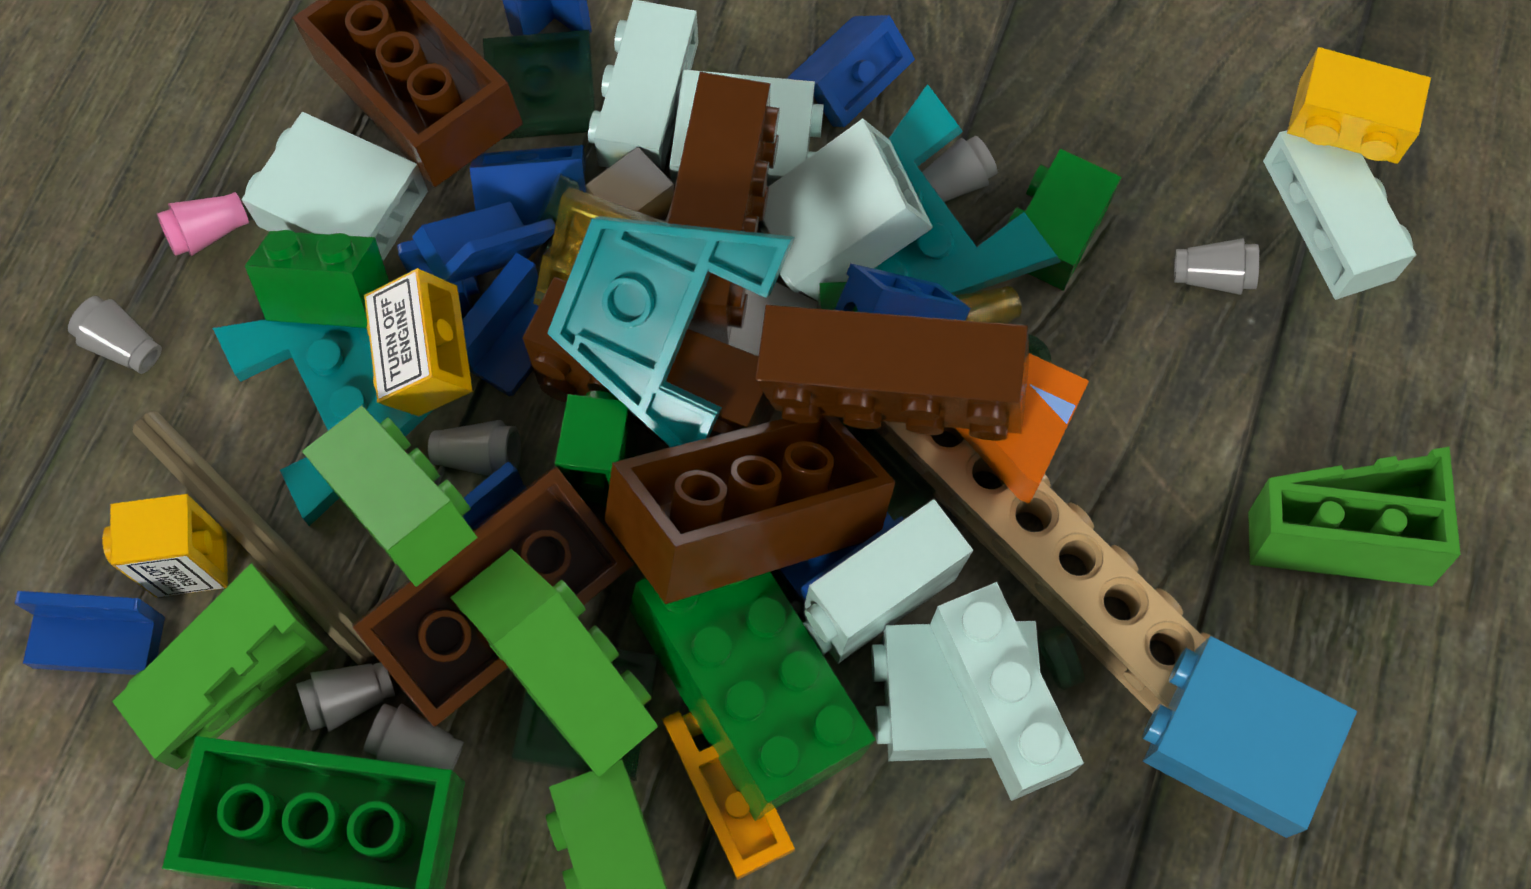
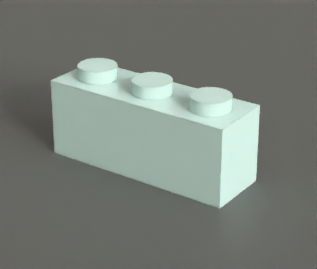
(644, 83)
(1340, 214)
(1005, 691)

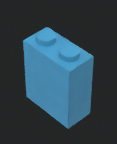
(1248, 736)

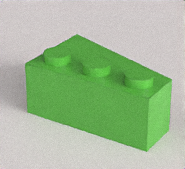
(393, 493)
(1360, 522)
(558, 660)
(219, 668)
(603, 833)

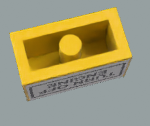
(417, 343)
(167, 545)

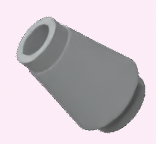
(961, 169)
(1219, 266)
(113, 334)
(476, 447)
(343, 693)
(411, 739)

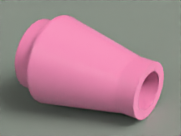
(200, 222)

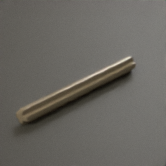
(253, 534)

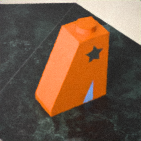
(1049, 406)

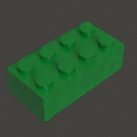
(755, 687)
(312, 819)

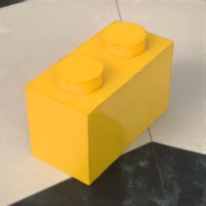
(1359, 105)

